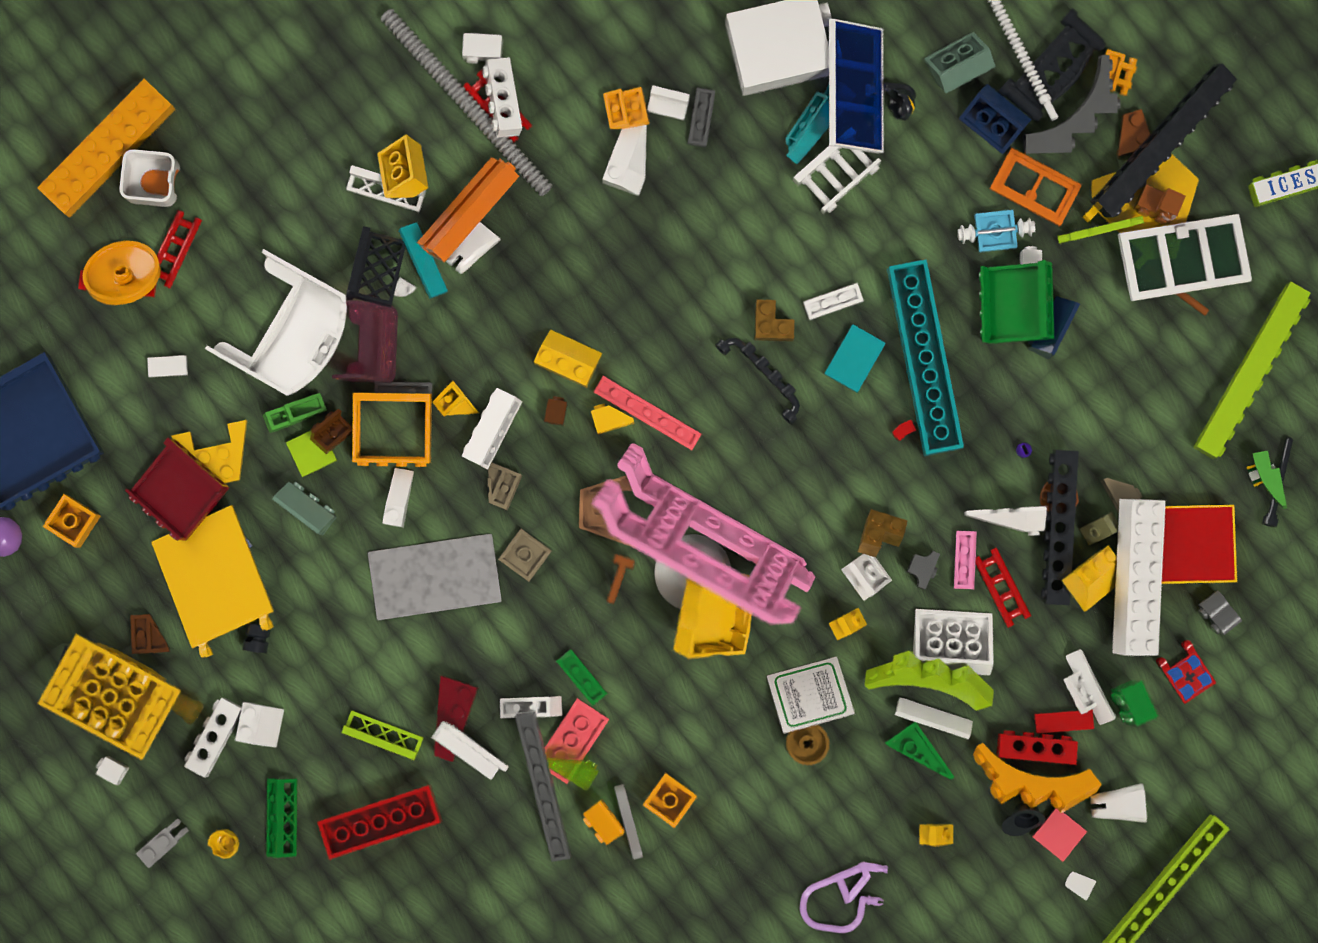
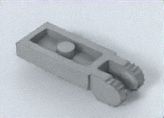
(160, 844)

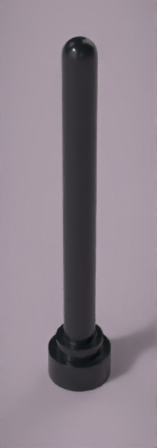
(1271, 517)

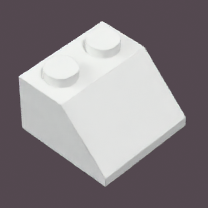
(259, 724)

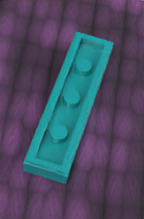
(423, 261)

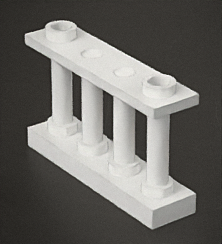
(818, 164)

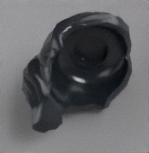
(901, 100)

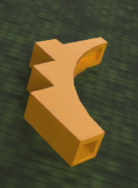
(1009, 782)

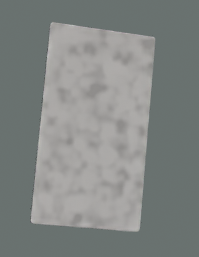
(434, 577)

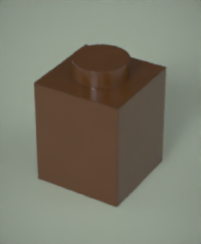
(556, 411)

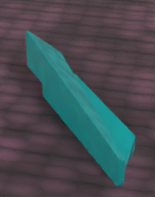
(809, 127)

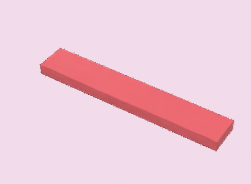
(647, 413)

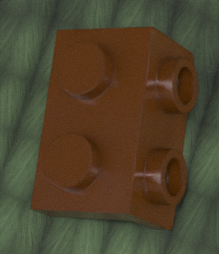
(330, 431)

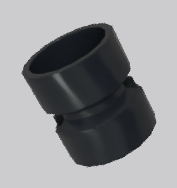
(256, 639)

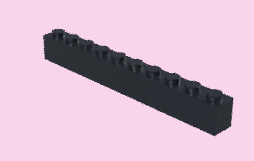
(1164, 140)

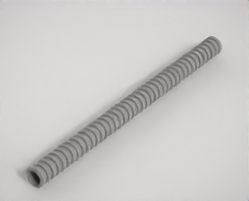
(465, 101)

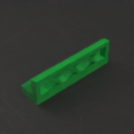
(277, 818)

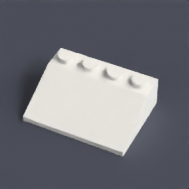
(955, 638)

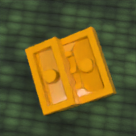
(626, 108)

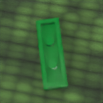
(581, 677)

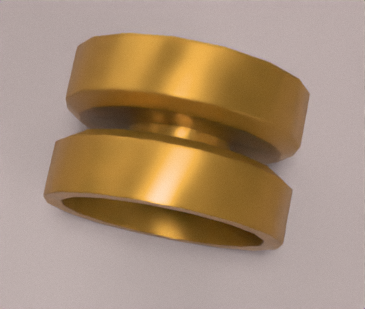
(807, 755)

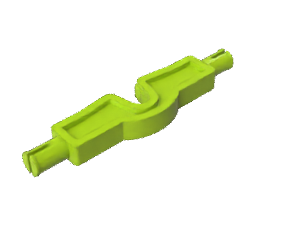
(1100, 229)

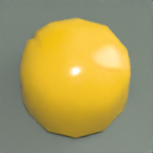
(224, 843)

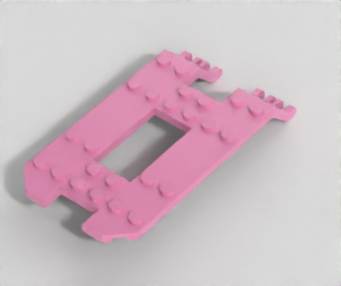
(668, 522)

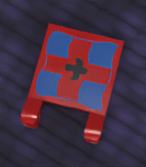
(1189, 675)

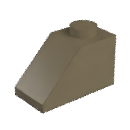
(1119, 490)

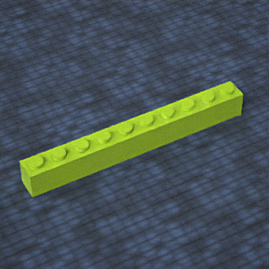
(1251, 370)
(1168, 881)

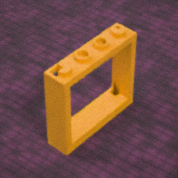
(401, 461)

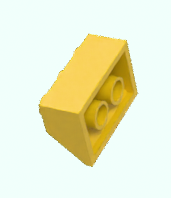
(402, 169)
(567, 358)
(1093, 578)

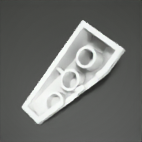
(628, 161)
(1020, 519)

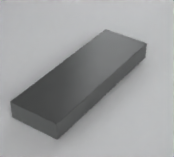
(701, 117)
(402, 387)

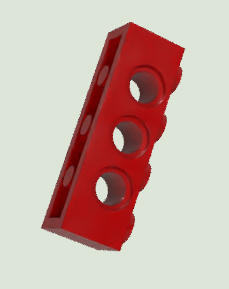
(1067, 755)

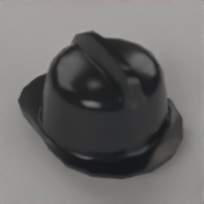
(1022, 820)

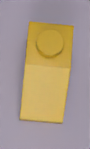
(608, 418)

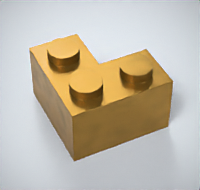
(769, 328)
(879, 529)

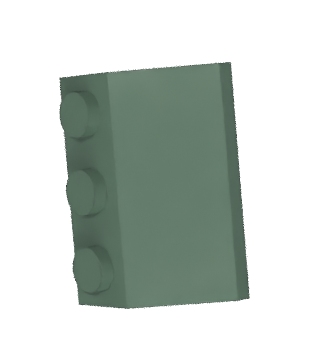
(960, 62)
(305, 507)

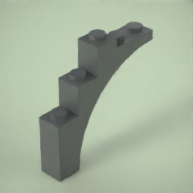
(1098, 101)

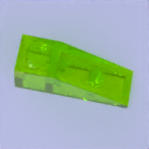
(574, 770)

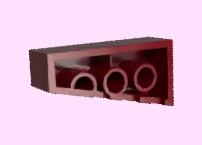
(454, 709)

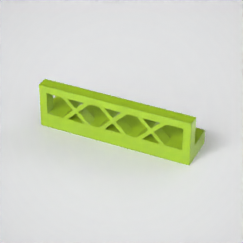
(380, 742)

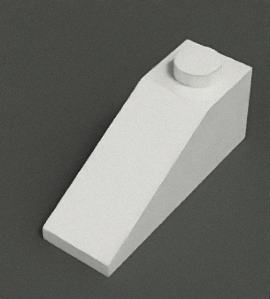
(398, 498)
(541, 705)

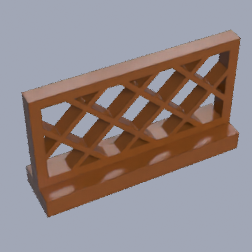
(623, 563)

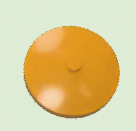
(121, 272)

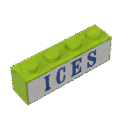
(1284, 185)

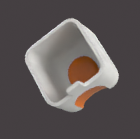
(149, 178)

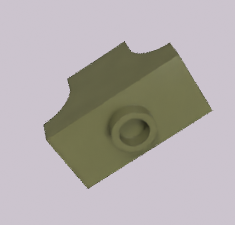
(1100, 528)

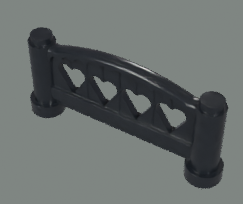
(1075, 32)

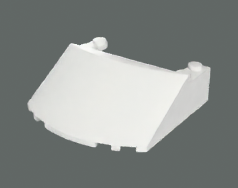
(300, 335)

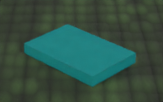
(854, 358)

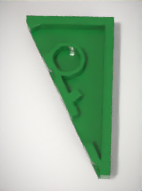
(916, 746)

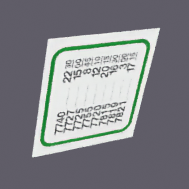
(810, 694)

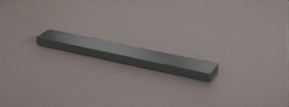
(543, 786)

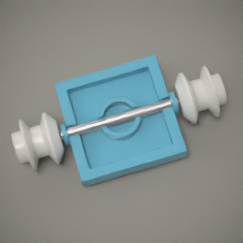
(996, 231)

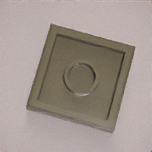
(525, 555)

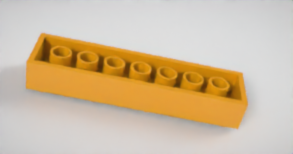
(104, 148)

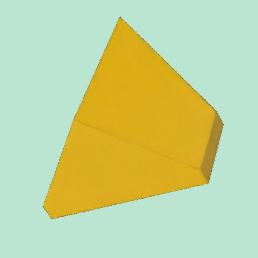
(453, 401)

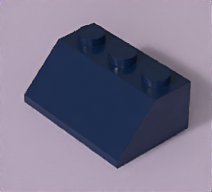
(994, 118)
(1063, 314)

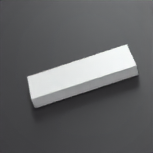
(833, 301)

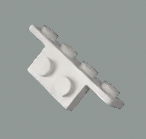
(1086, 688)

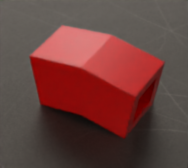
(903, 430)

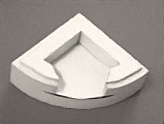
(403, 288)

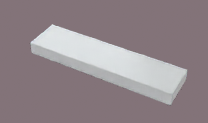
(934, 718)

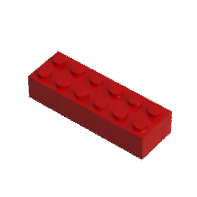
(380, 821)

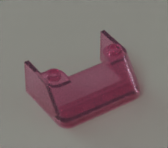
(376, 343)

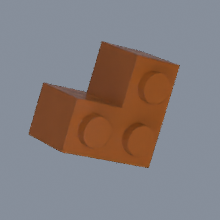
(1159, 204)

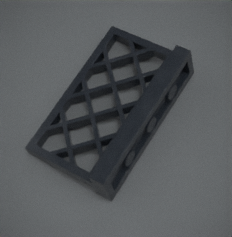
(359, 268)

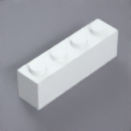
(491, 428)

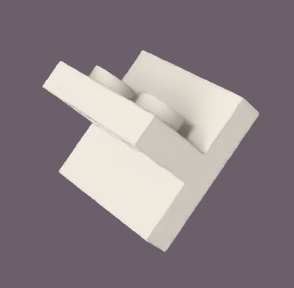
(866, 575)

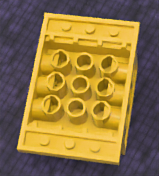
(110, 695)

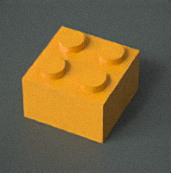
(71, 521)
(670, 800)

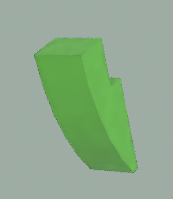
(294, 412)
(1270, 477)

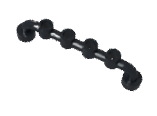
(773, 377)

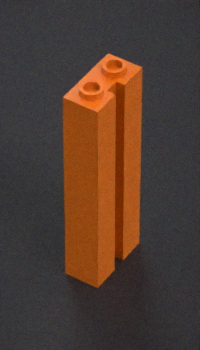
(468, 209)

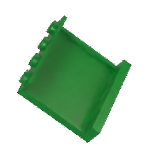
(1017, 303)

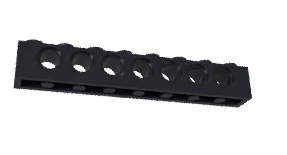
(1067, 517)

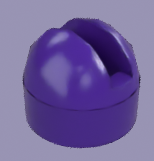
(1020, 452)

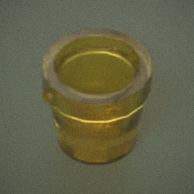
(187, 708)

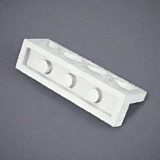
(375, 178)
(468, 750)

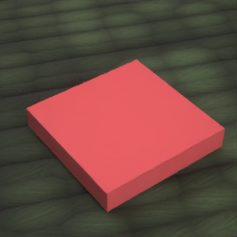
(1059, 834)

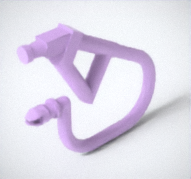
(848, 897)

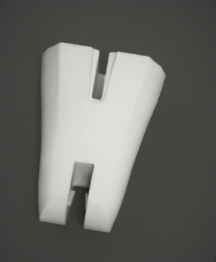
(473, 247)
(1121, 804)

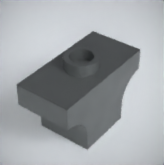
(923, 568)

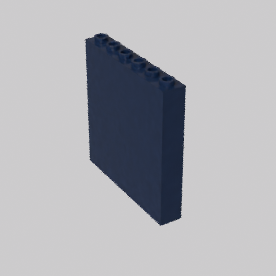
(39, 431)

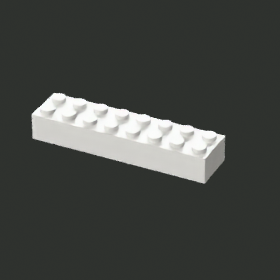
(1138, 577)

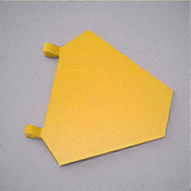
(1170, 175)

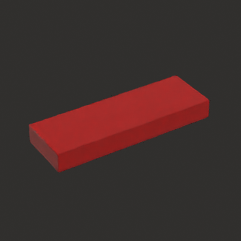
(1063, 721)

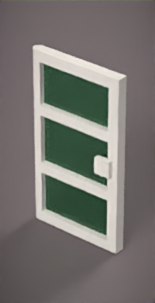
(1184, 257)

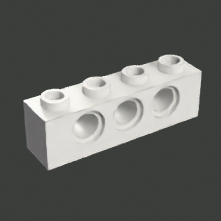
(502, 69)
(204, 766)

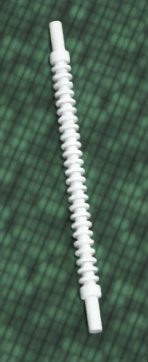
(1024, 59)

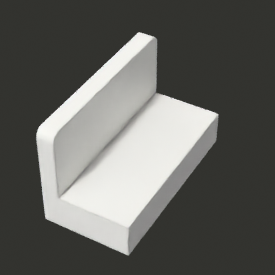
(668, 102)

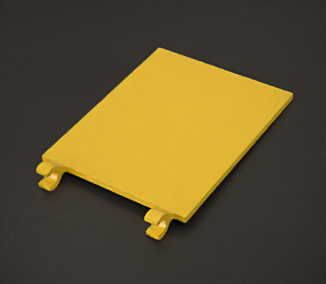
(214, 580)

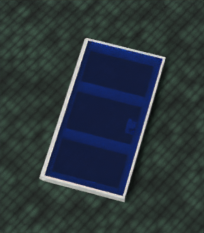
(855, 86)

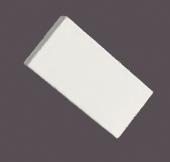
(167, 366)

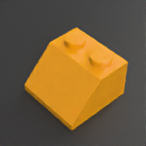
(604, 822)

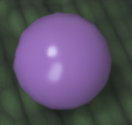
(9, 536)

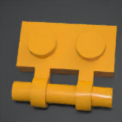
(1118, 64)

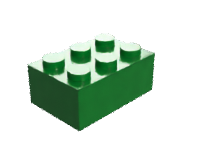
(1133, 703)

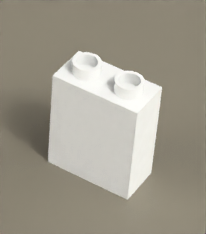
(779, 44)

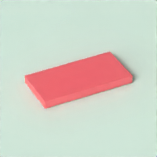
(575, 734)

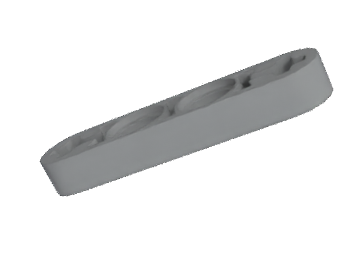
(628, 821)

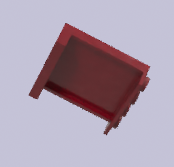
(177, 490)

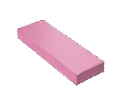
(965, 560)

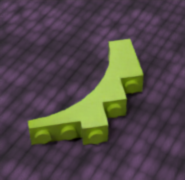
(934, 674)

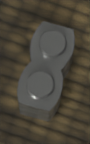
(1219, 613)

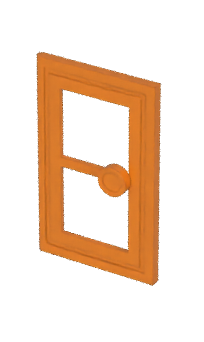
(1028, 200)

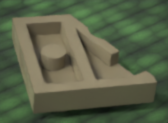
(502, 485)

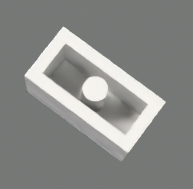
(481, 47)

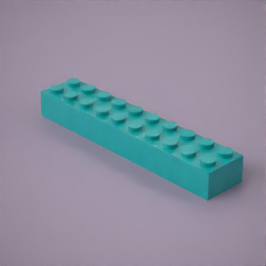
(925, 357)

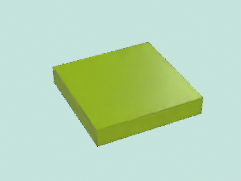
(308, 455)

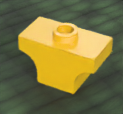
(847, 624)
(936, 834)

